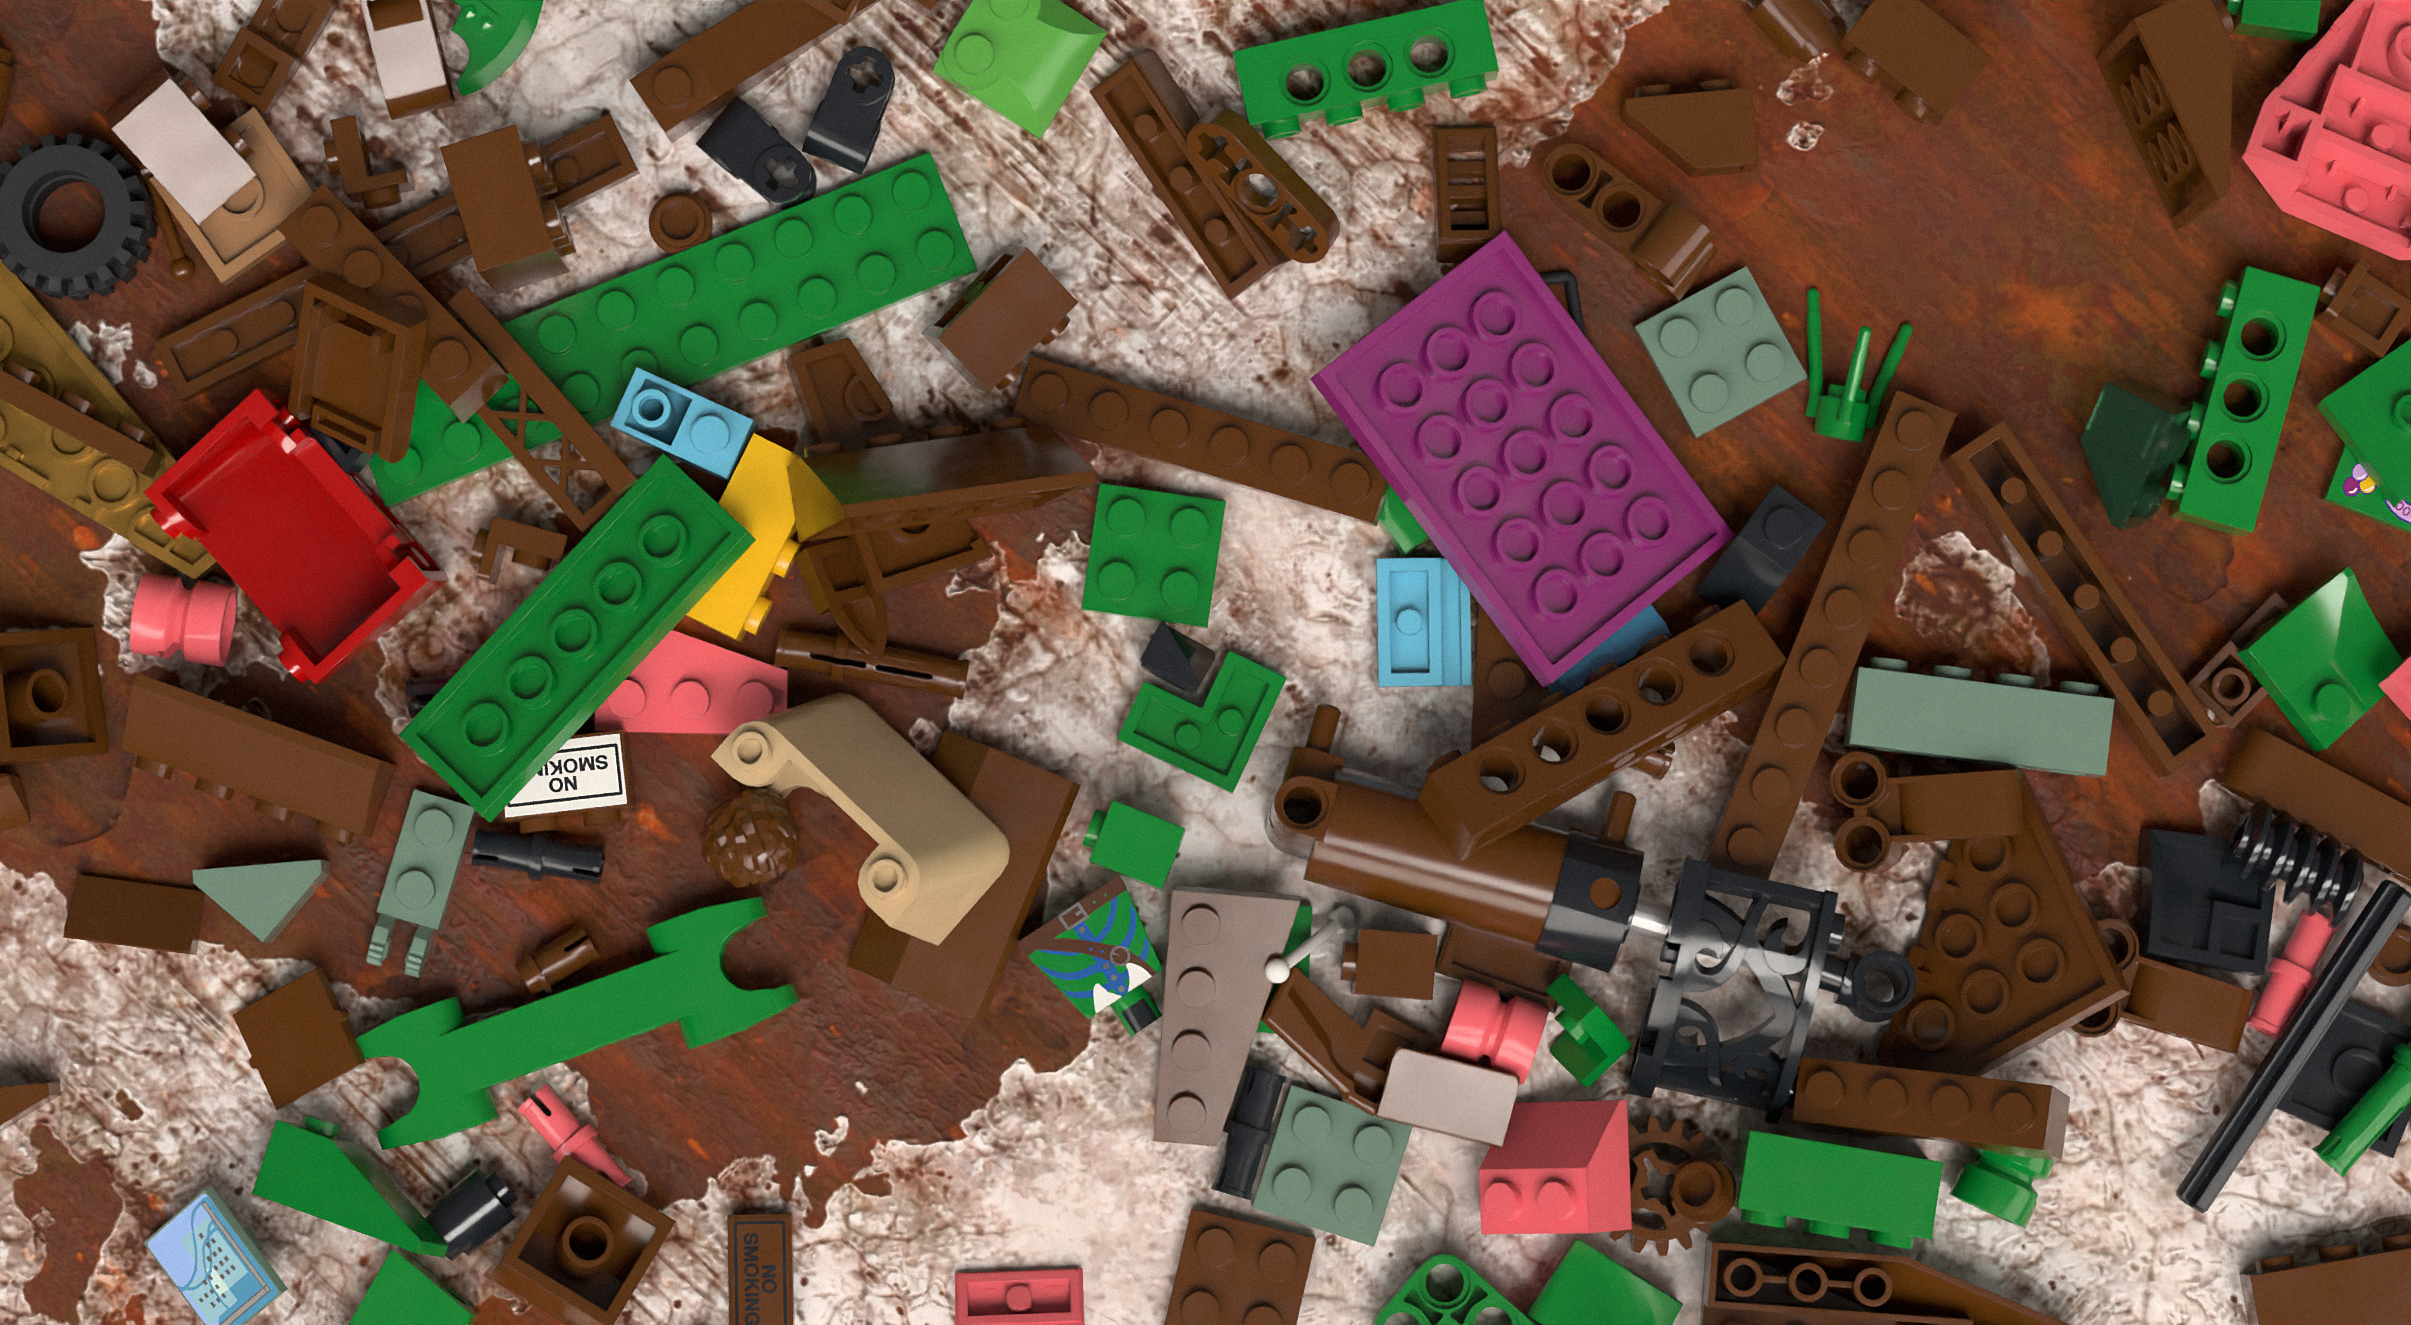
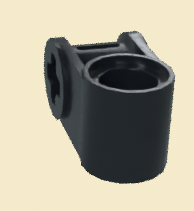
(849, 121)
(753, 150)

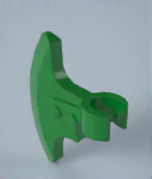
(494, 36)

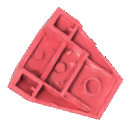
(2339, 130)

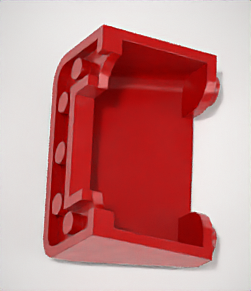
(296, 535)

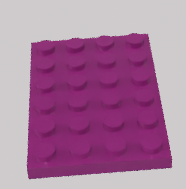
(1523, 458)

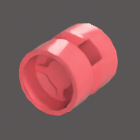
(188, 620)
(1493, 1030)

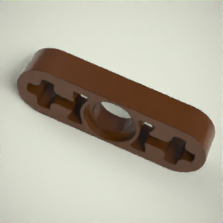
(1262, 159)

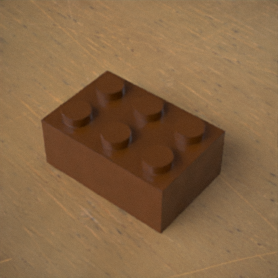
(506, 209)

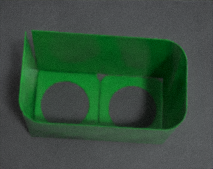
(1599, 1291)

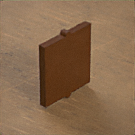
(299, 1038)

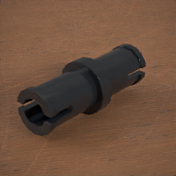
(538, 855)
(1248, 1132)

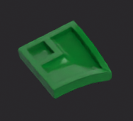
(2323, 659)

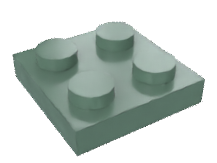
(1720, 352)
(1331, 1166)

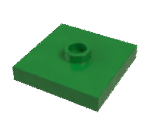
(2375, 421)

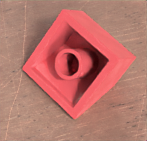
(1559, 1170)

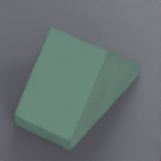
(265, 894)

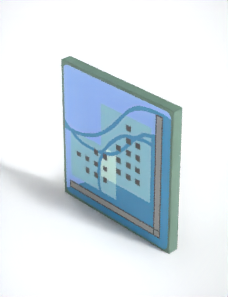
(215, 1262)

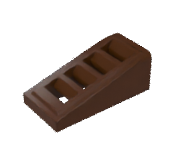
(1465, 232)

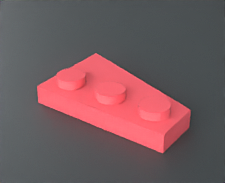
(693, 690)

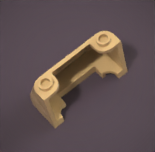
(933, 841)

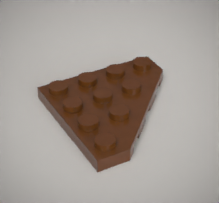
(2001, 955)

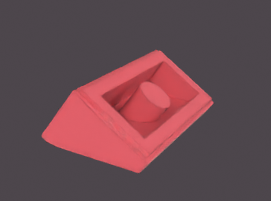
(1020, 1297)

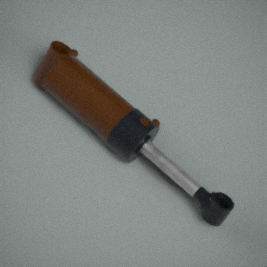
(1536, 886)

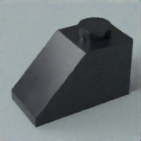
(1762, 552)

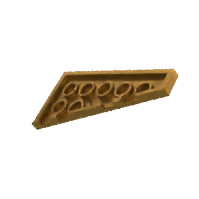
(65, 465)

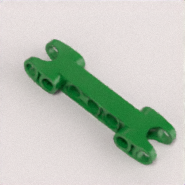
(682, 984)

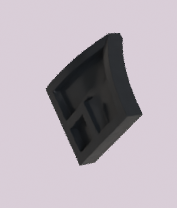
(2200, 911)

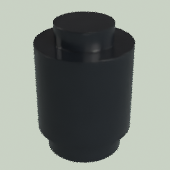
(472, 1211)

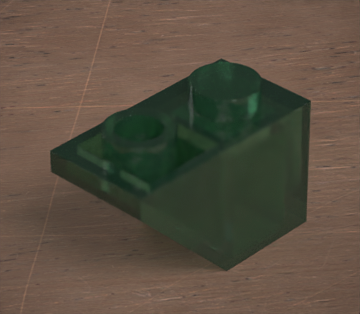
(2130, 447)

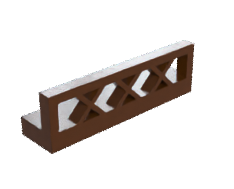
(557, 410)

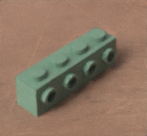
(1979, 720)

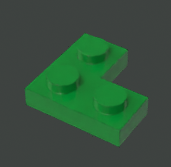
(1211, 739)

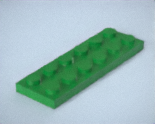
(576, 637)

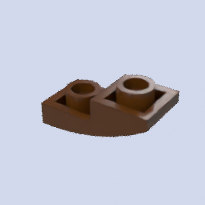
(2224, 679)

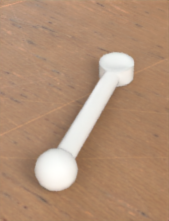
(1339, 922)

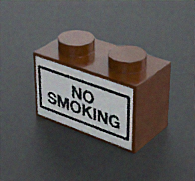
(584, 778)

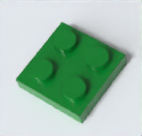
(1153, 556)

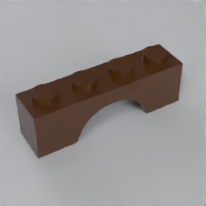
(339, 244)
(1932, 1106)

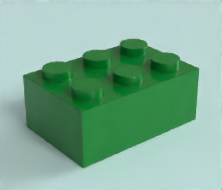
(1835, 1188)

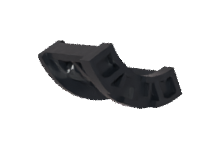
(1701, 922)

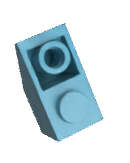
(683, 425)

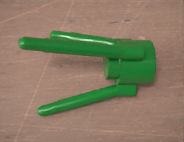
(1844, 409)

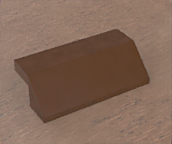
(970, 961)

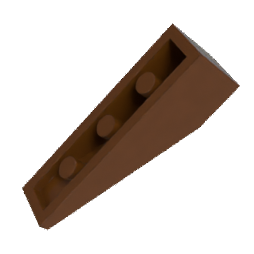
(730, 60)

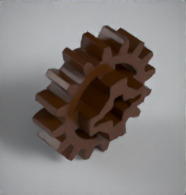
(1674, 1222)

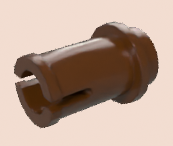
(556, 960)

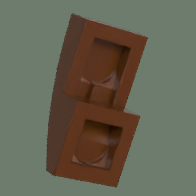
(272, 49)

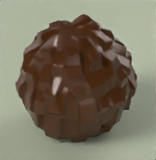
(750, 837)

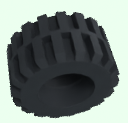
(120, 240)

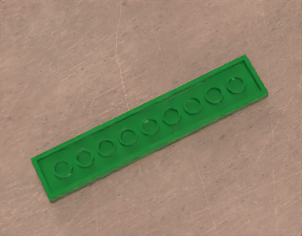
(706, 314)

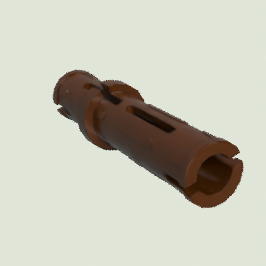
(896, 668)

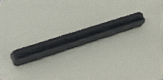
(2294, 1046)

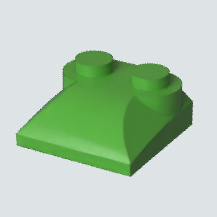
(1019, 57)

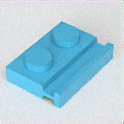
(1422, 624)

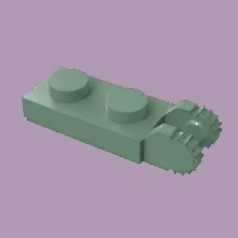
(422, 876)

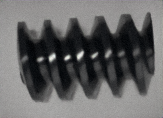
(2296, 861)

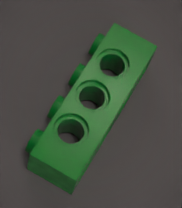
(1455, 27)
(2286, 313)

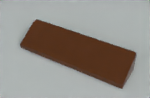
(1154, 126)

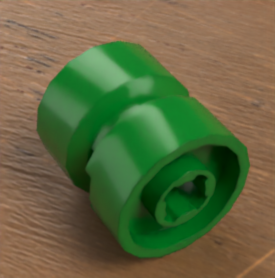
(2002, 1184)

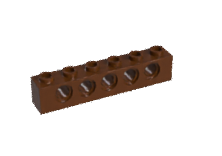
(1477, 816)

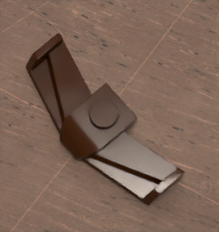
(1333, 1043)

